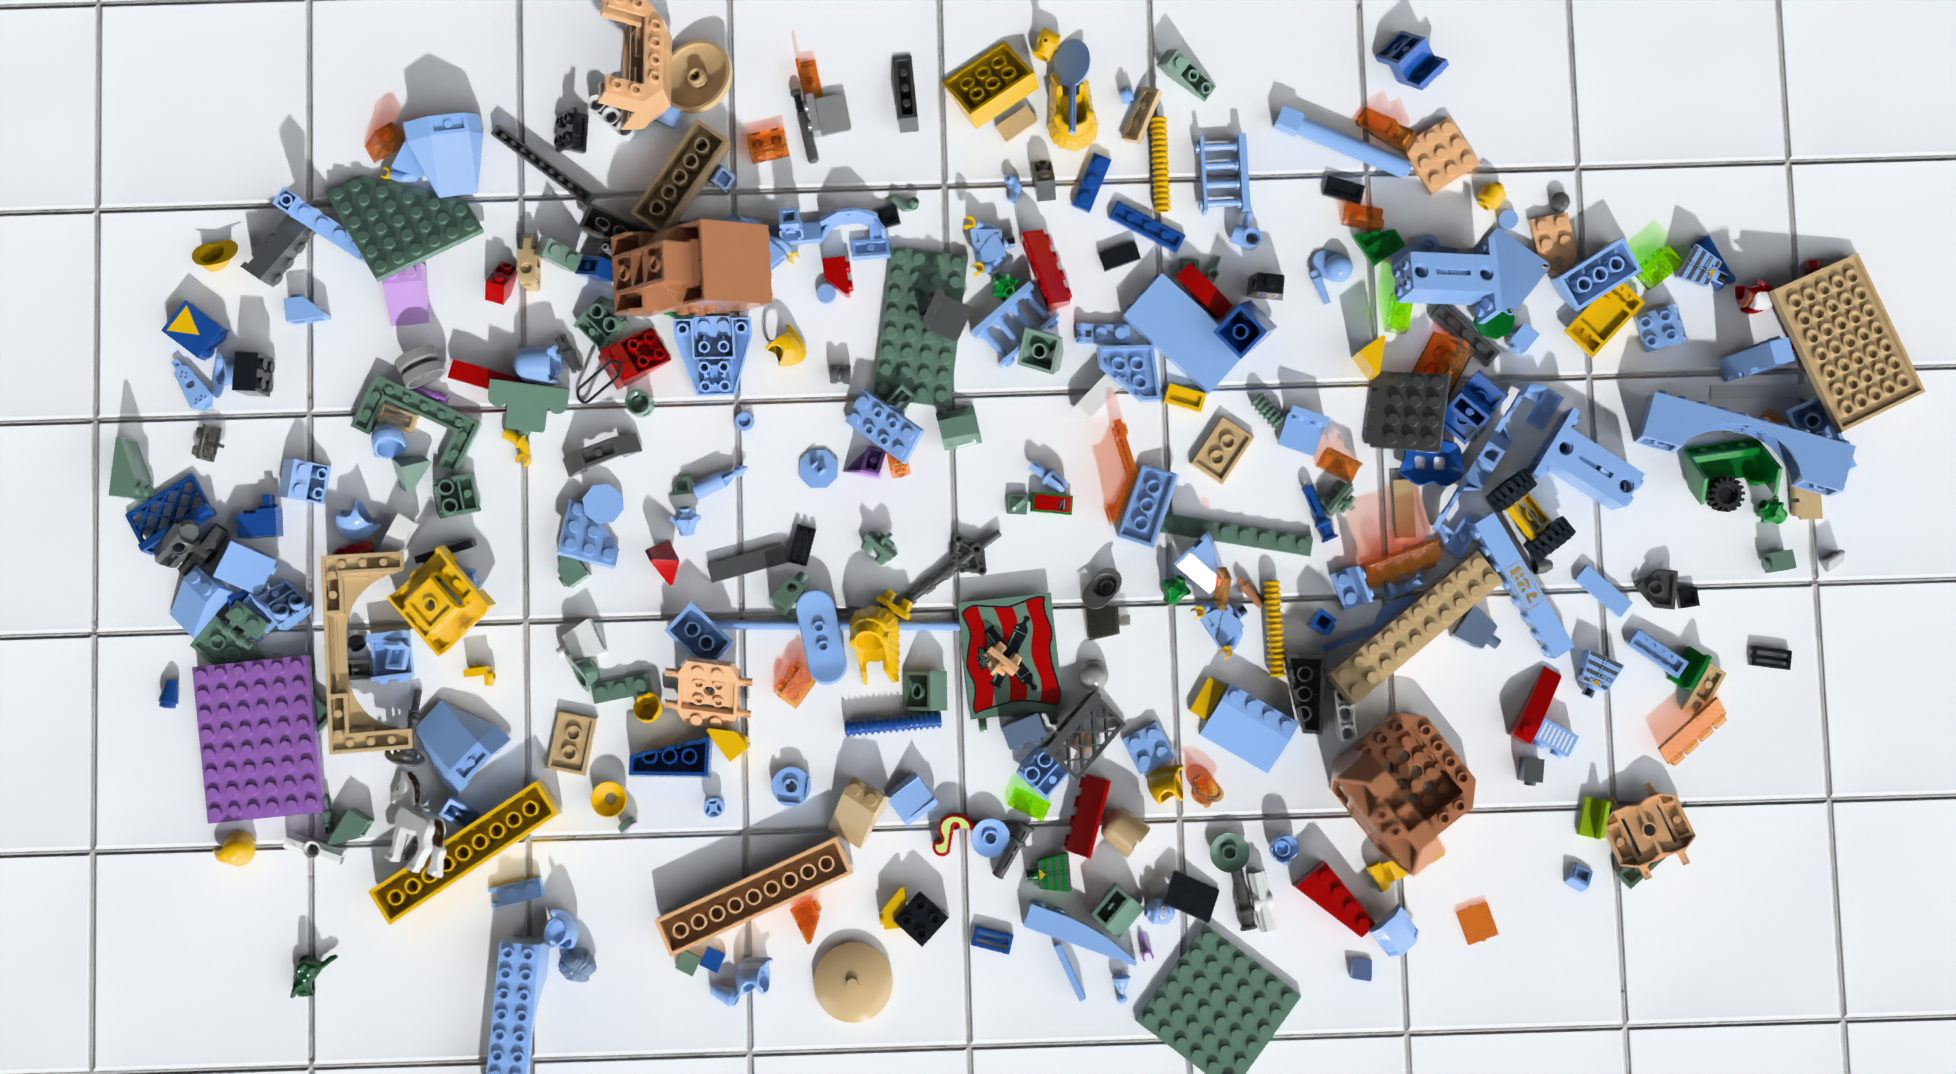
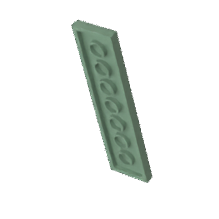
(223, 650)

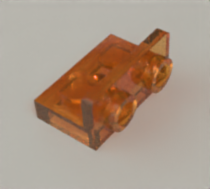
(767, 145)
(795, 684)

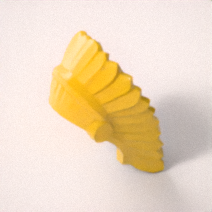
(1058, 120)
(875, 639)

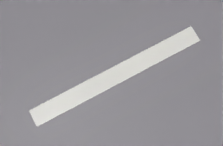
(1762, 391)

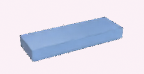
(1603, 591)
(1069, 971)

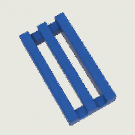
(995, 932)

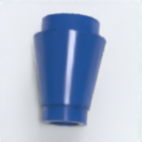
(169, 695)

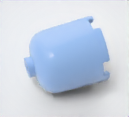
(538, 364)

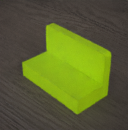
(1593, 818)

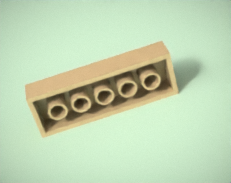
(681, 178)

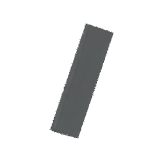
(1457, 327)
(747, 563)

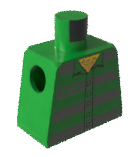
(1052, 873)

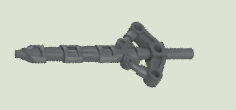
(958, 562)

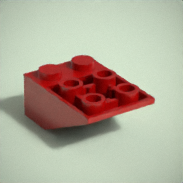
(638, 356)

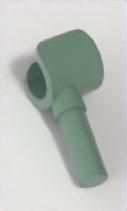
(1213, 272)

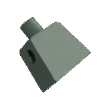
(783, 599)

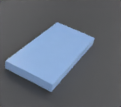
(1147, 505)

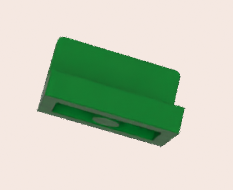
(1693, 670)

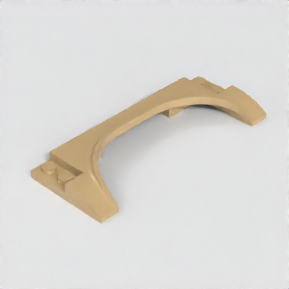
(343, 582)

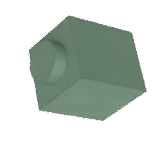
(1778, 561)

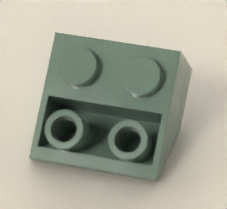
(1116, 910)

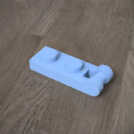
(1103, 334)

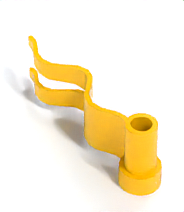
(1387, 873)

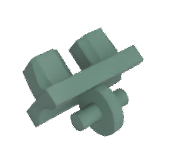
(1341, 499)
(882, 544)

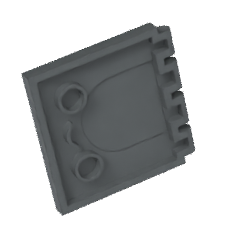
(1407, 411)

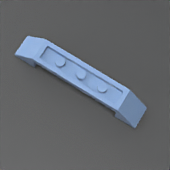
(316, 221)

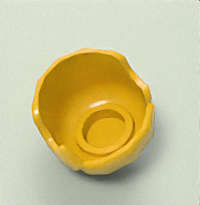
(647, 707)

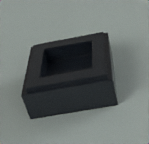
(889, 216)
(1687, 597)

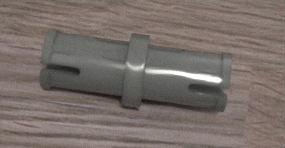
(568, 353)

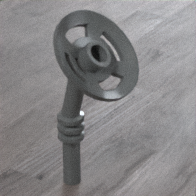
(403, 757)

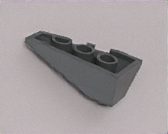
(604, 224)

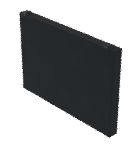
(1191, 896)

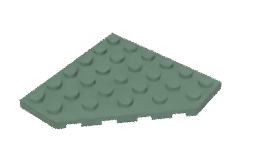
(399, 223)

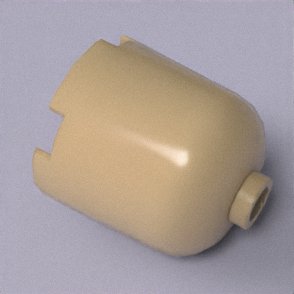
(1123, 830)

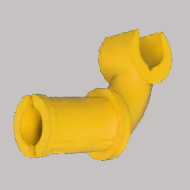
(521, 443)

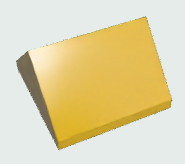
(1370, 358)

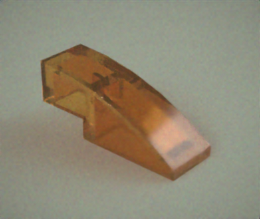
(1386, 130)

